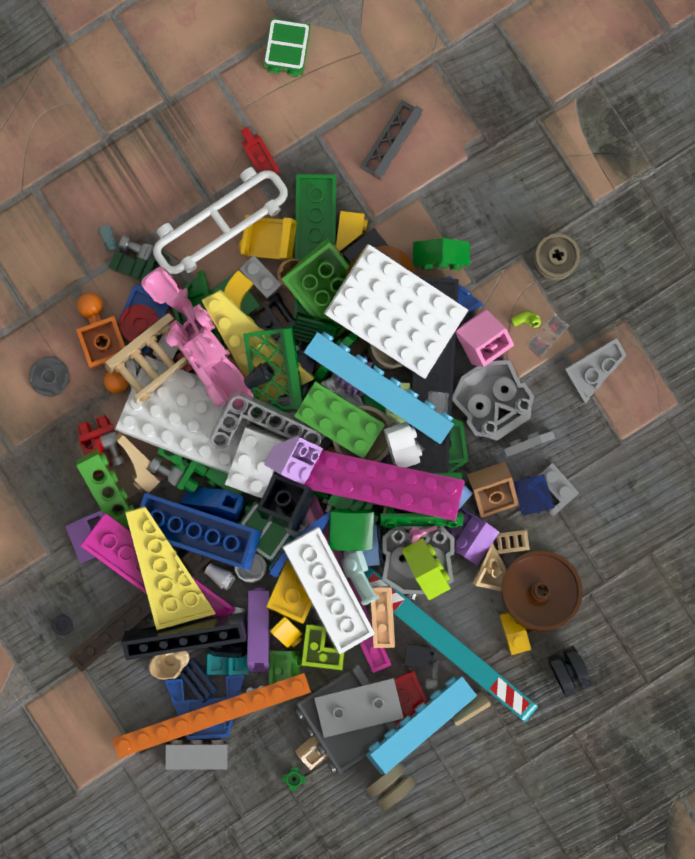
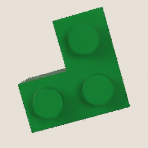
(441, 254)

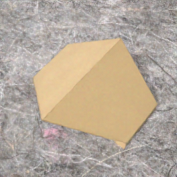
(490, 571)

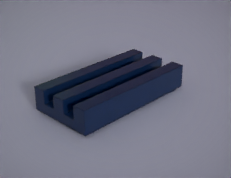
(188, 669)

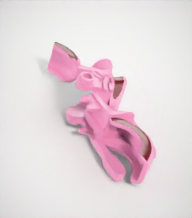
(196, 340)

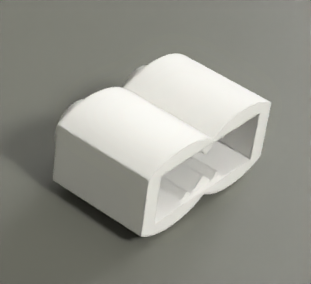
(402, 445)

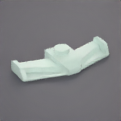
(354, 567)

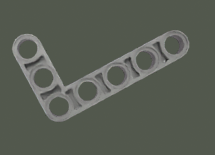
(262, 419)

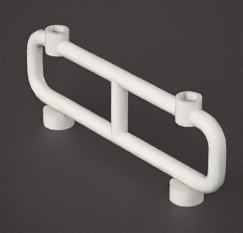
(250, 179)

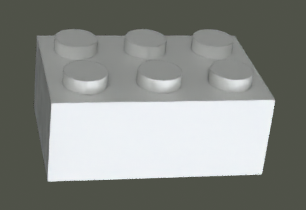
(248, 466)

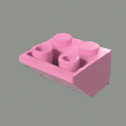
(484, 338)

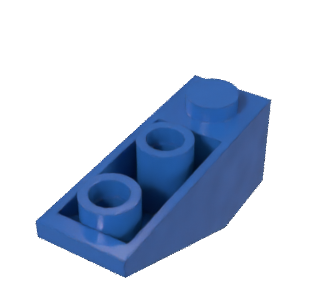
(215, 502)

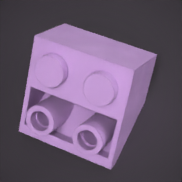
(294, 458)

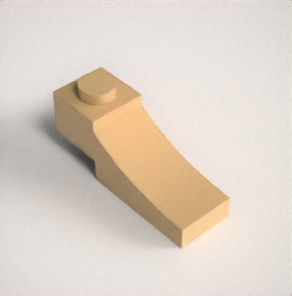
(143, 478)

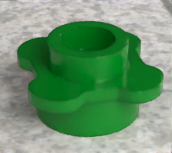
(287, 778)

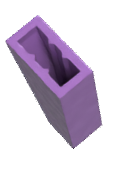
(258, 631)

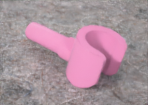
(416, 532)

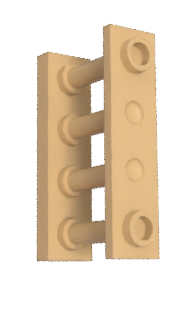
(133, 351)

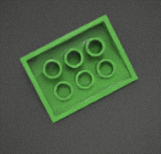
(318, 279)

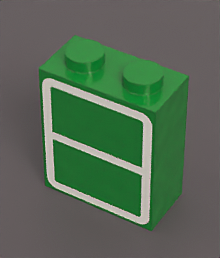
(287, 47)
(273, 535)

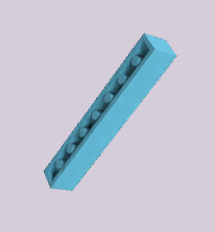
(379, 388)

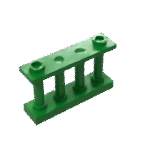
(393, 520)

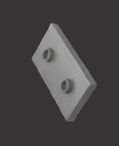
(358, 707)

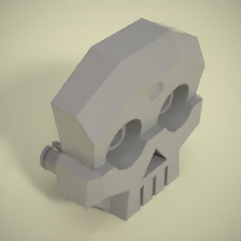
(484, 387)
(399, 573)

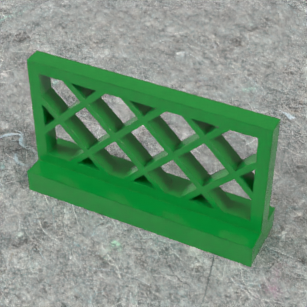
(290, 362)

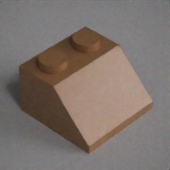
(493, 489)

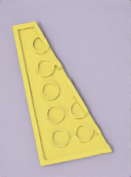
(168, 584)

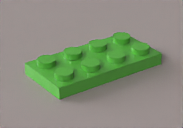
(339, 419)

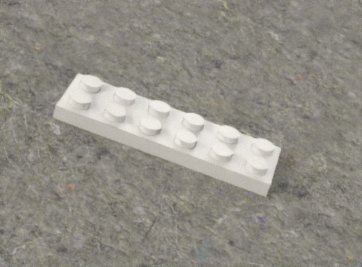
(328, 590)

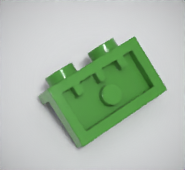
(283, 665)

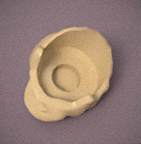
(168, 665)

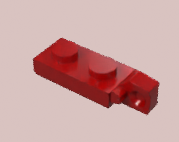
(258, 153)

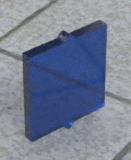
(533, 494)

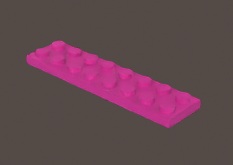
(386, 485)
(115, 548)

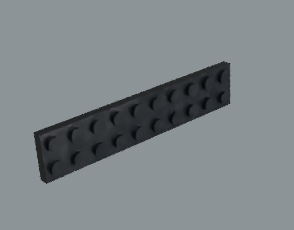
(439, 379)

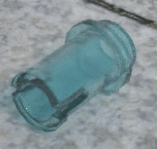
(108, 237)

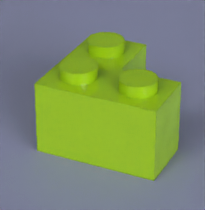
(426, 568)
(316, 654)

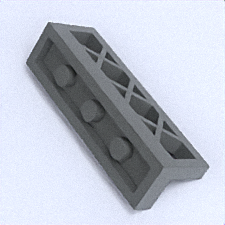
(398, 140)

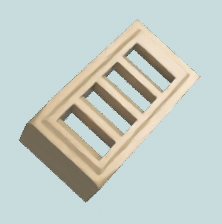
(525, 542)

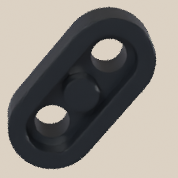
(229, 650)

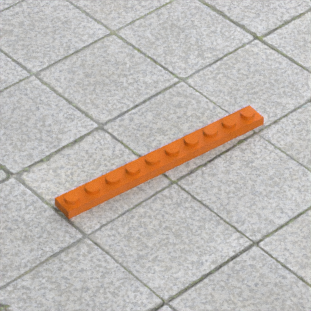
(211, 715)

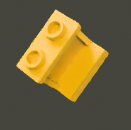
(269, 239)

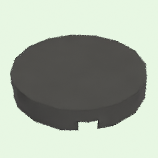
(49, 376)

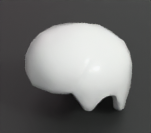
(256, 572)

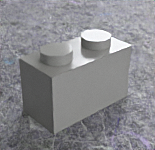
(260, 277)

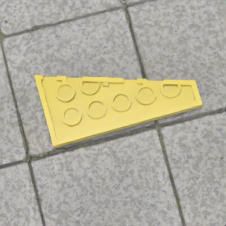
(232, 324)

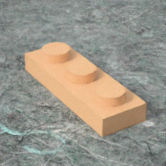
(383, 618)

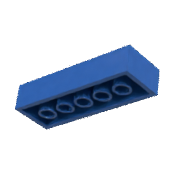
(204, 532)

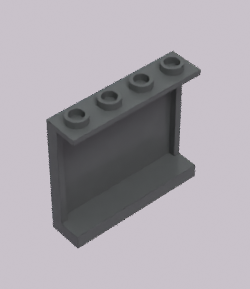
(345, 748)

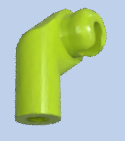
(528, 318)

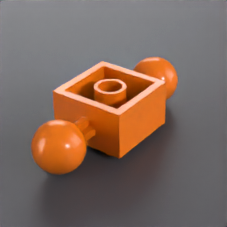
(90, 336)

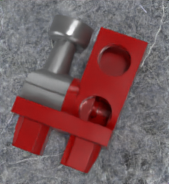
(101, 439)

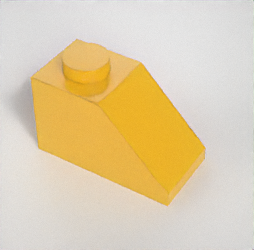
(350, 229)
(287, 633)
(515, 635)

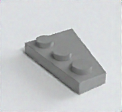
(594, 368)

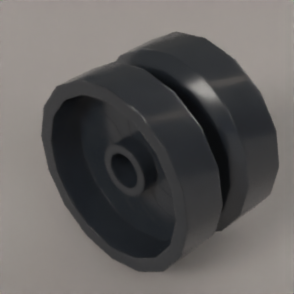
(571, 670)

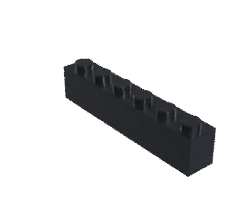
(185, 636)

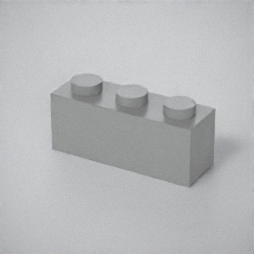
(196, 755)

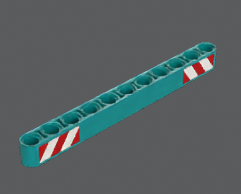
(456, 651)

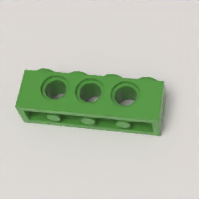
(97, 461)

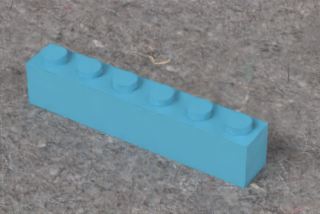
(420, 725)

